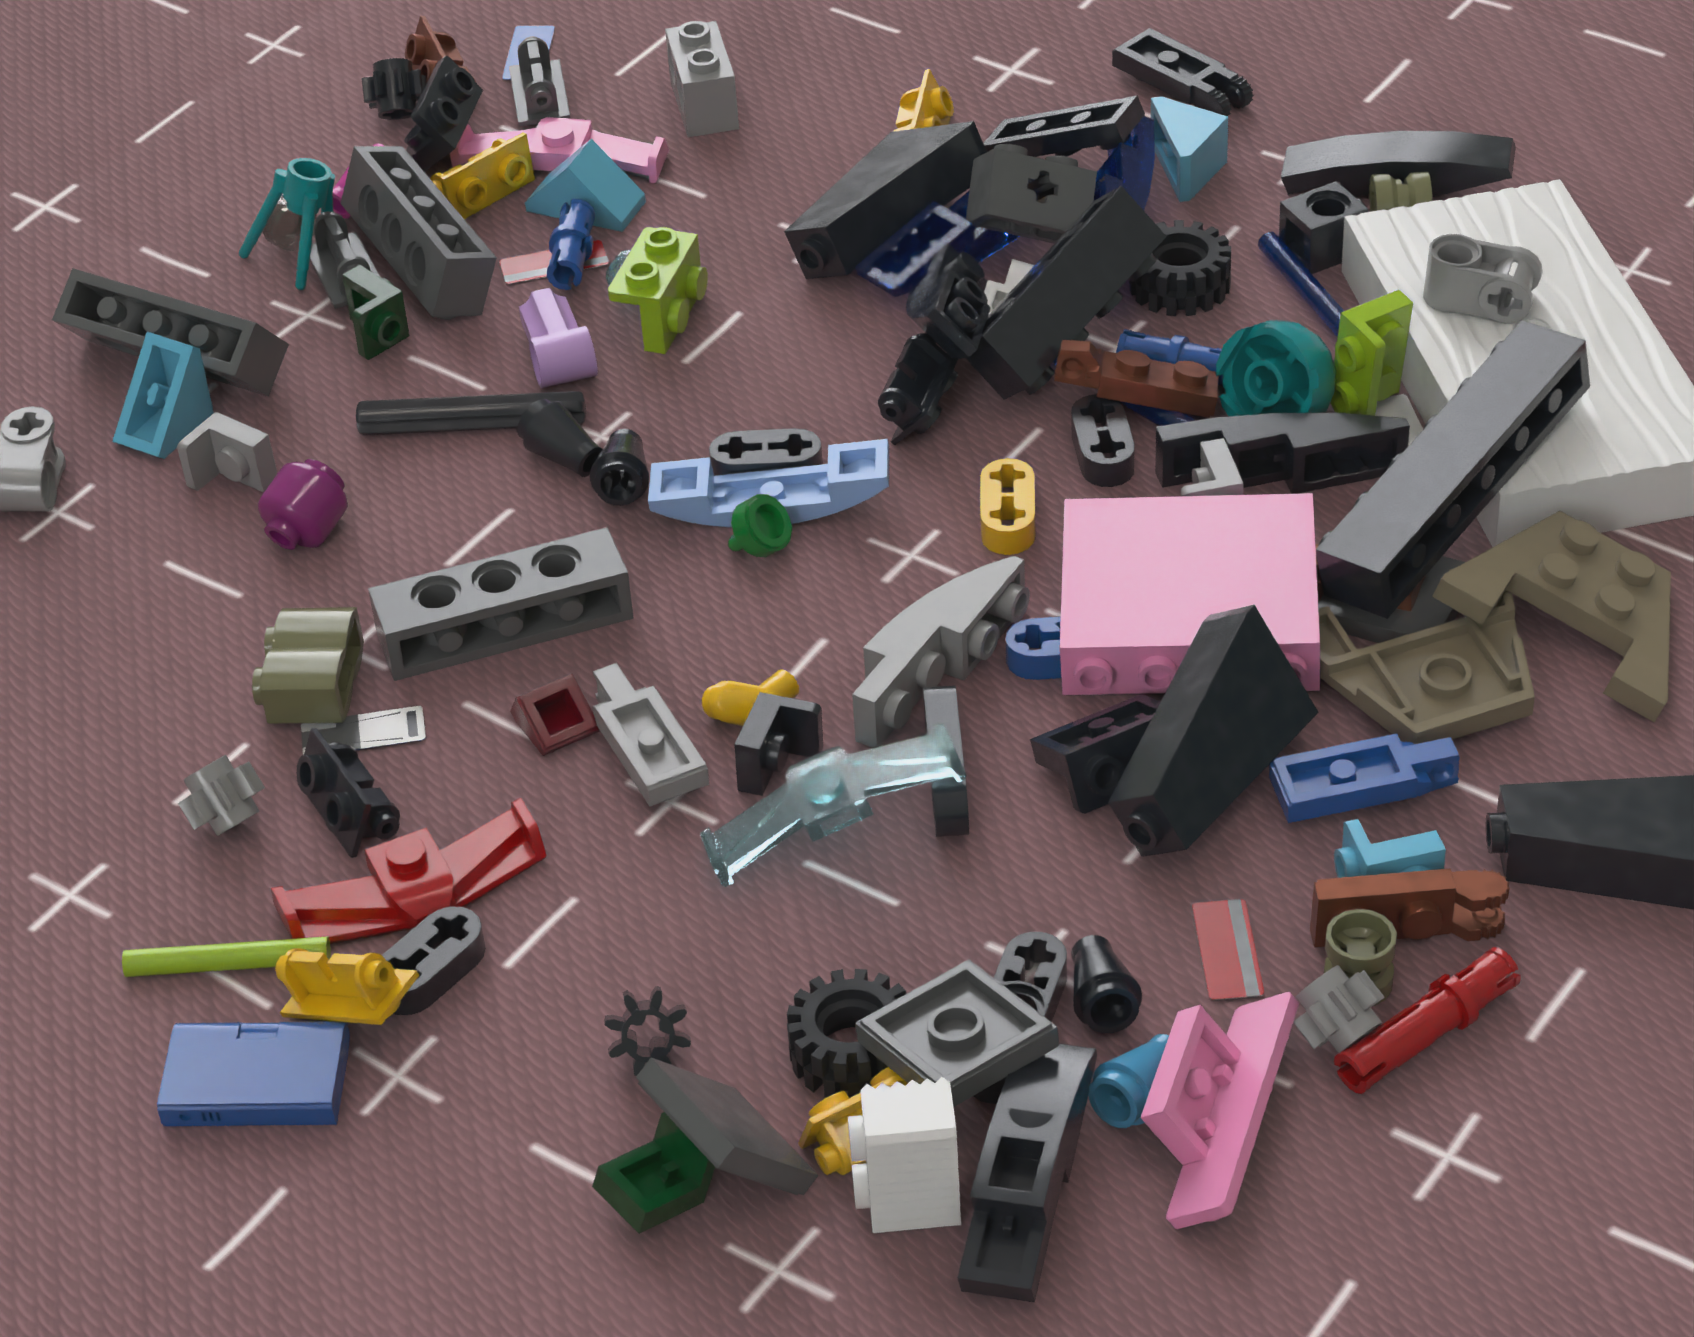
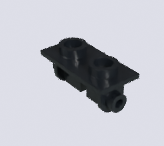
(916, 386)
(344, 793)

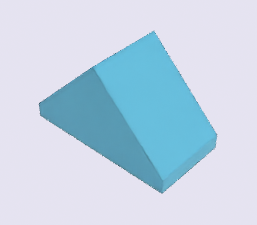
(1188, 144)
(595, 179)
(164, 397)

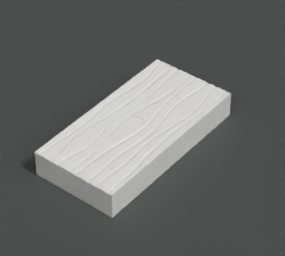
(1629, 439)

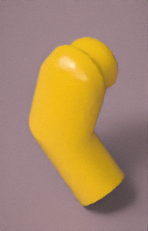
(734, 700)

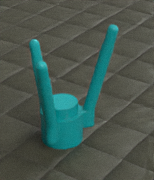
(306, 188)

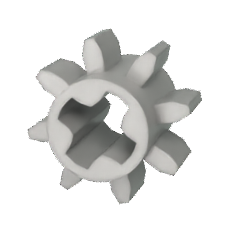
(221, 795)
(1338, 1009)

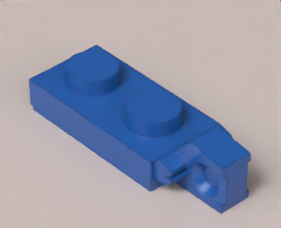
(1361, 775)

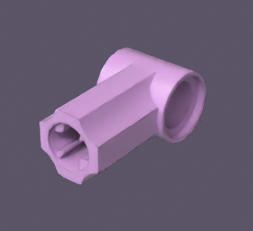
(556, 343)

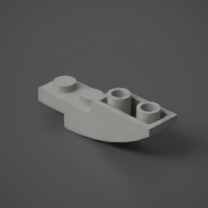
(933, 637)

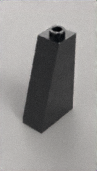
(883, 195)
(1211, 734)
(1599, 837)

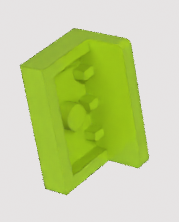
(664, 280)

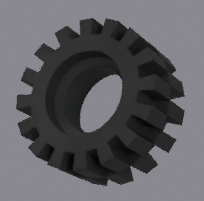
(1188, 271)
(830, 1009)

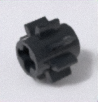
(393, 88)
(636, 1015)

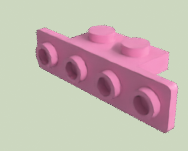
(1213, 1100)

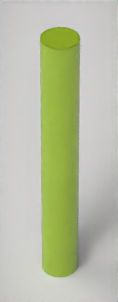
(215, 956)

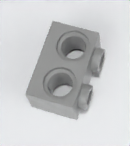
(702, 78)

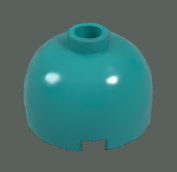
(1276, 370)

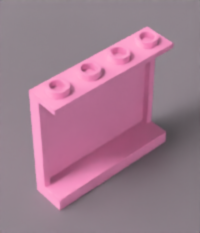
(1156, 567)

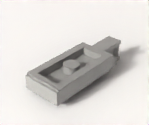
(646, 738)

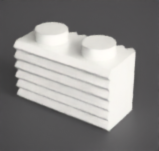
(909, 1156)

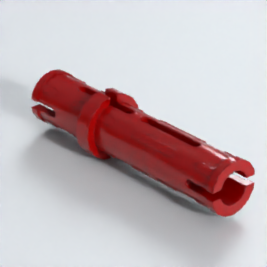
(1447, 1005)

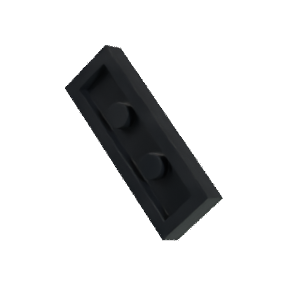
(1071, 129)

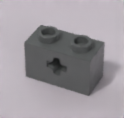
(1006, 204)

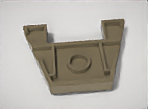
(1589, 586)
(1434, 679)

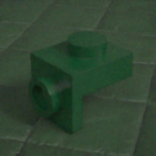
(375, 310)
(656, 1178)

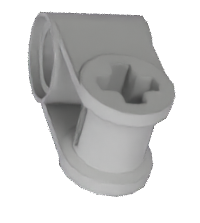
(1475, 278)
(29, 461)

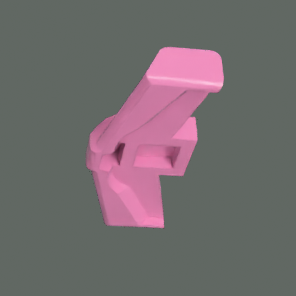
(560, 137)

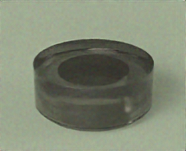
(284, 227)

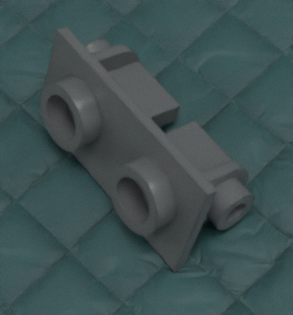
(537, 84)
(336, 254)

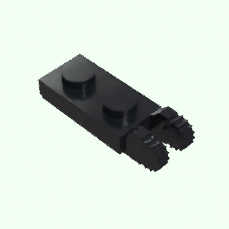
(1182, 72)

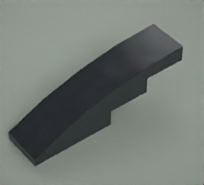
(1450, 157)
(1300, 448)

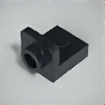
(770, 733)

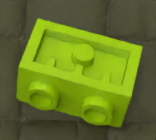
(1371, 353)

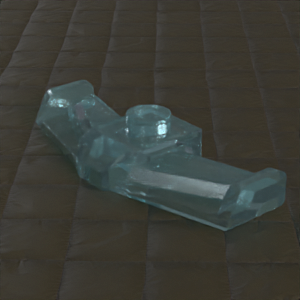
(828, 796)

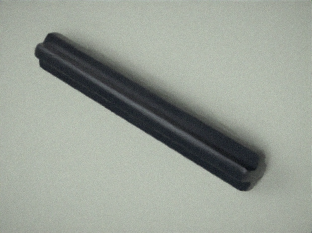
(457, 412)

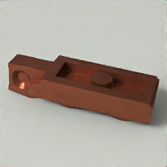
(1138, 379)

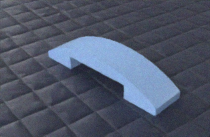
(694, 495)

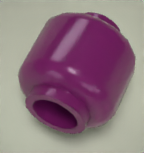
(302, 504)

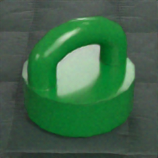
(760, 526)

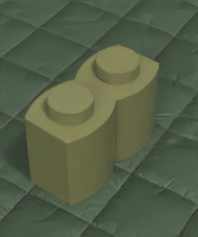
(309, 665)

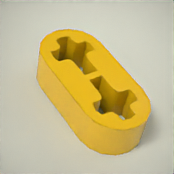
(1007, 506)

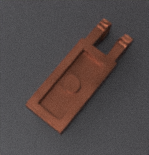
(1417, 902)

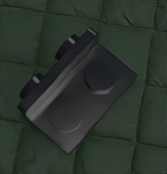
(442, 113)
(1095, 750)

